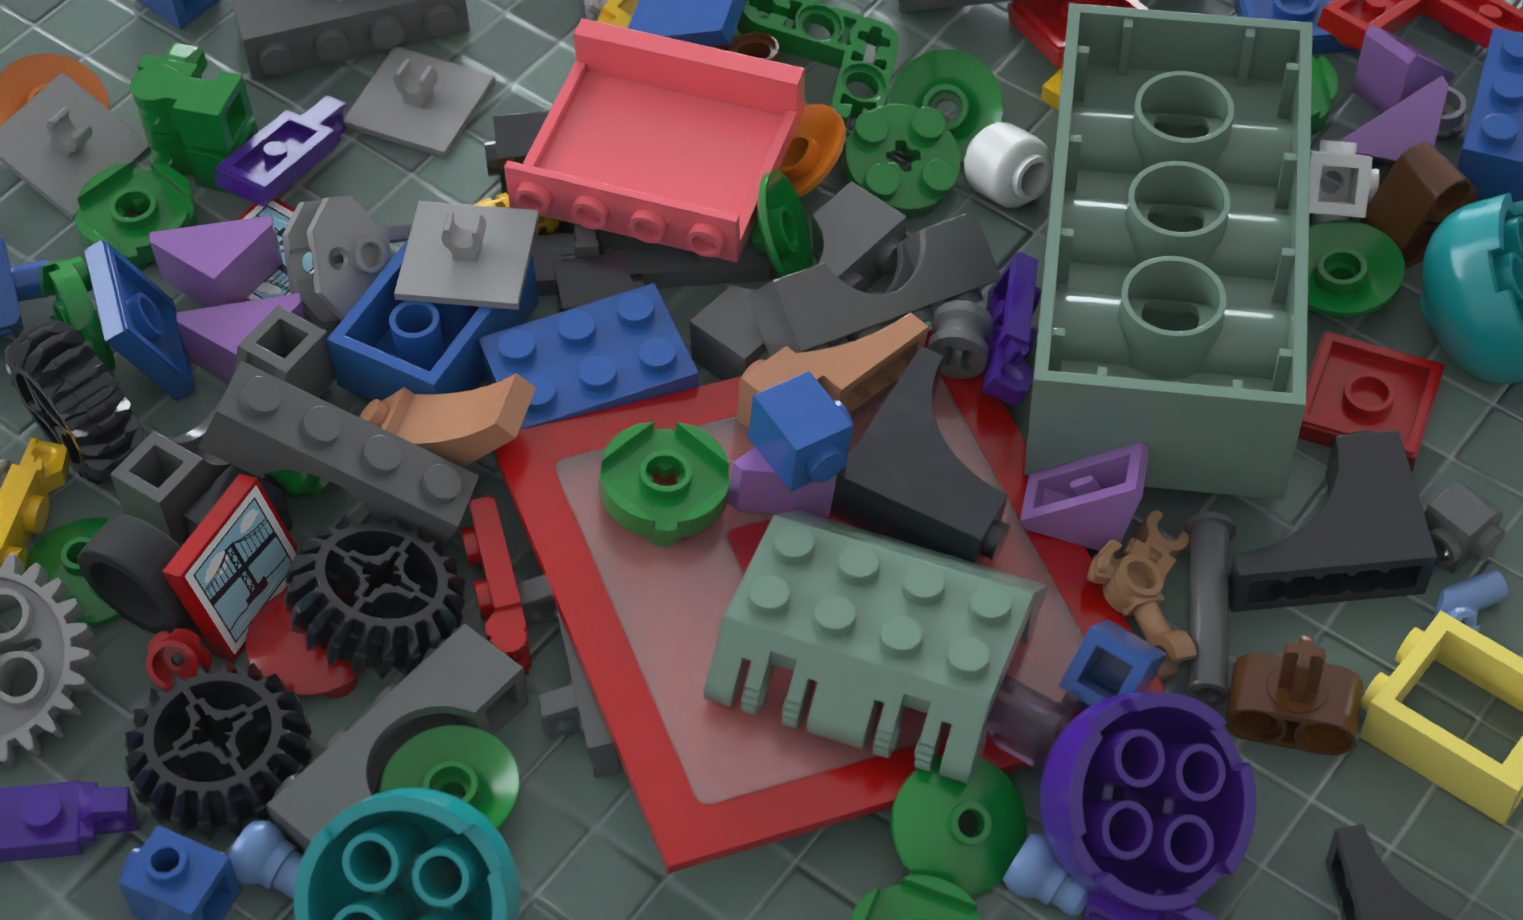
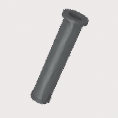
(1209, 605)

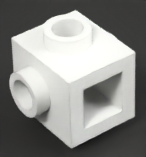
(1357, 187)

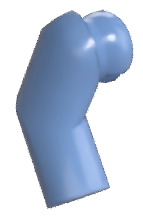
(1471, 595)

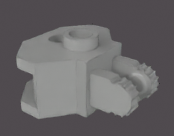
(345, 251)

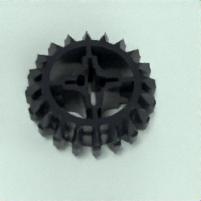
(73, 398)
(373, 594)
(193, 781)

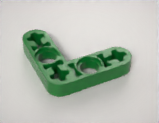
(842, 50)

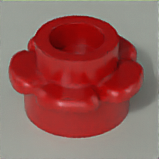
(161, 651)

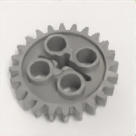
(56, 661)

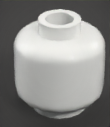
(1007, 165)

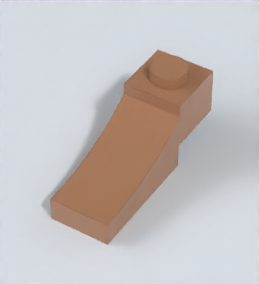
(849, 372)
(456, 424)

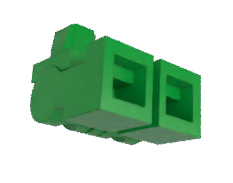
(191, 119)

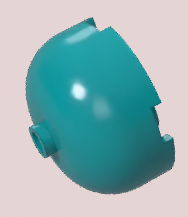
(1477, 288)
(408, 860)

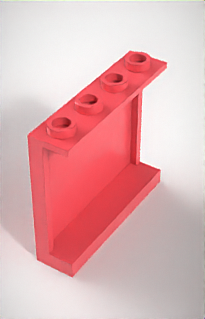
(660, 140)

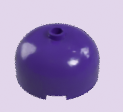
(1147, 800)

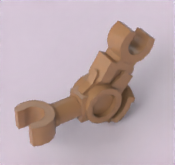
(1135, 586)

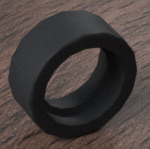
(126, 571)

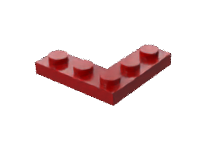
(1468, 18)

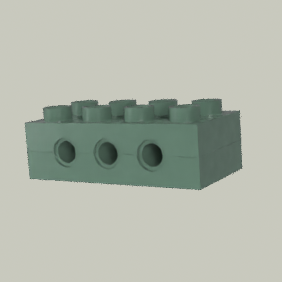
(1177, 249)

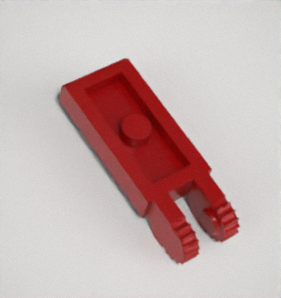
(498, 592)

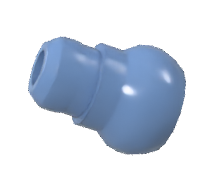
(266, 858)
(1040, 876)

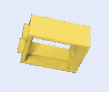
(1431, 750)

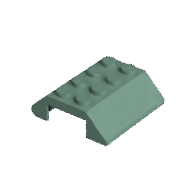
(872, 628)

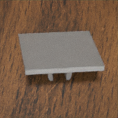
(419, 101)
(65, 141)
(467, 255)

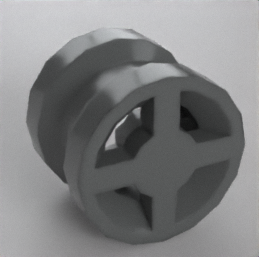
(962, 336)

